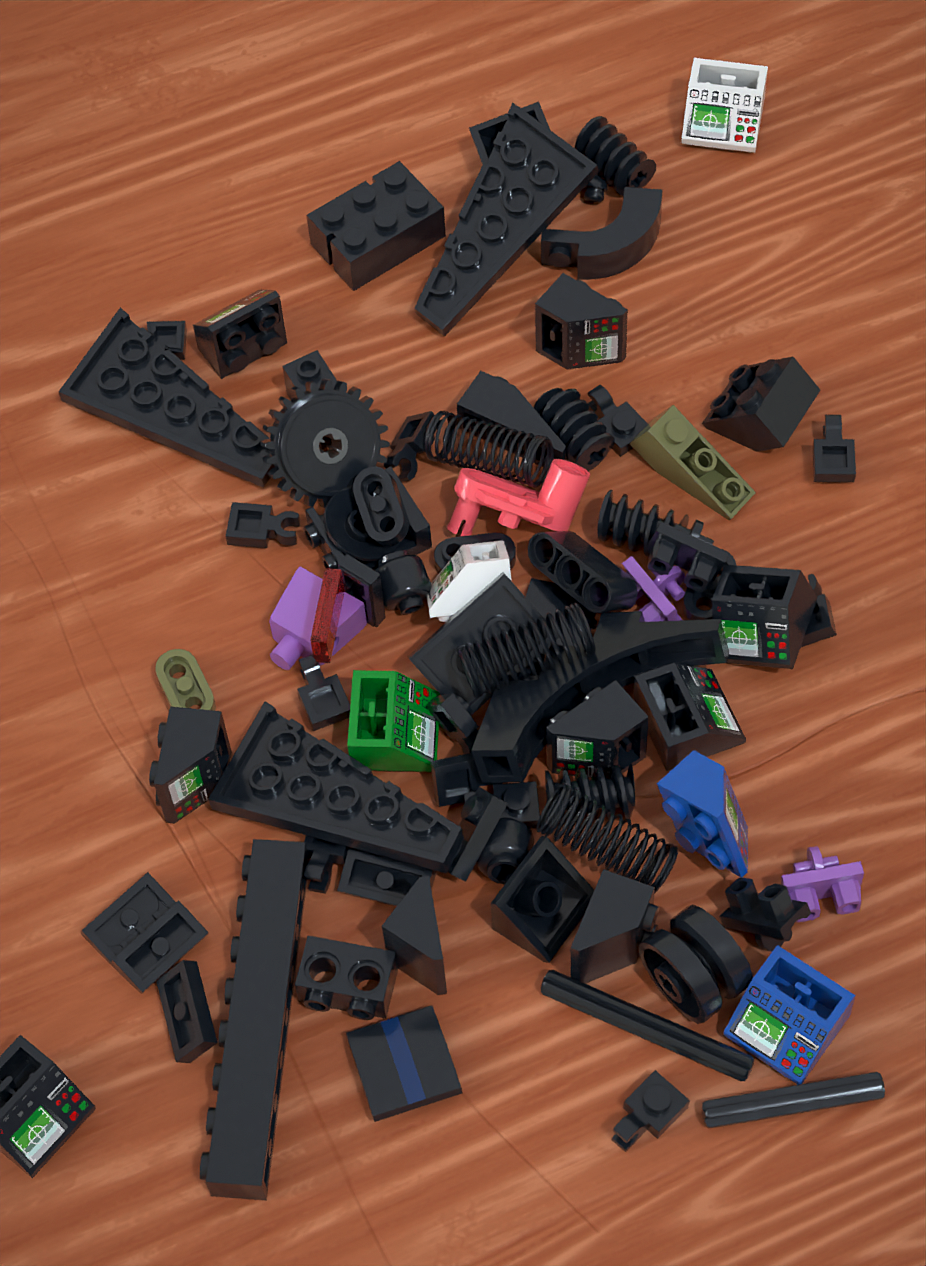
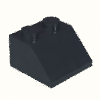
(613, 927)

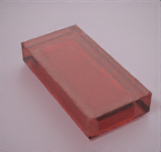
(327, 615)

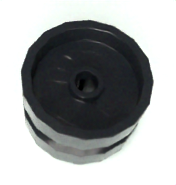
(695, 963)

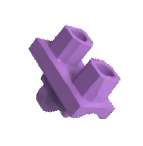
(656, 591)
(824, 879)

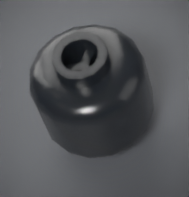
(403, 582)
(505, 849)

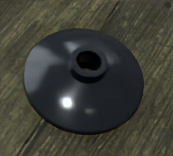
(340, 521)

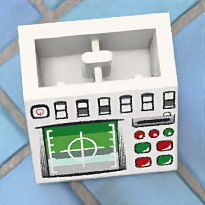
(724, 105)
(466, 576)

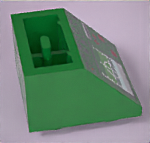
(390, 722)

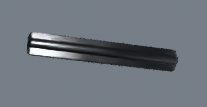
(793, 1099)

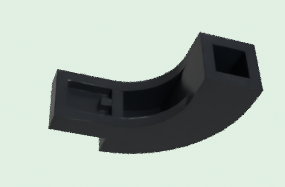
(611, 248)

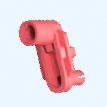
(549, 508)

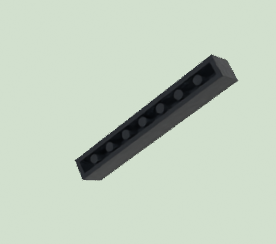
(257, 1021)

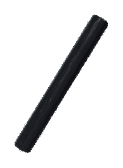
(647, 1025)

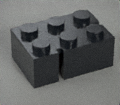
(376, 225)

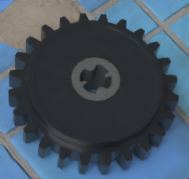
(300, 430)

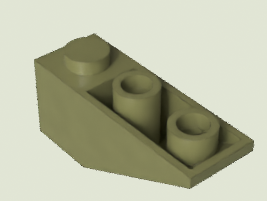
(692, 463)

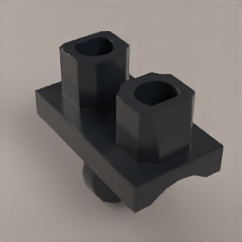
(688, 551)
(764, 914)

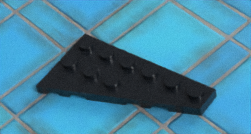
(161, 398)
(322, 792)

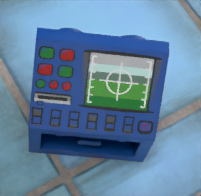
(706, 812)
(789, 1015)

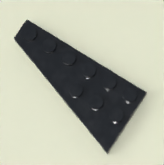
(509, 206)

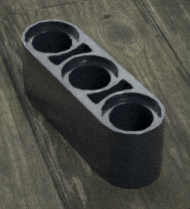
(582, 571)

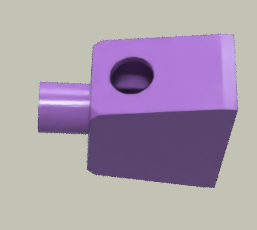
(295, 615)

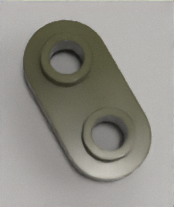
(188, 689)

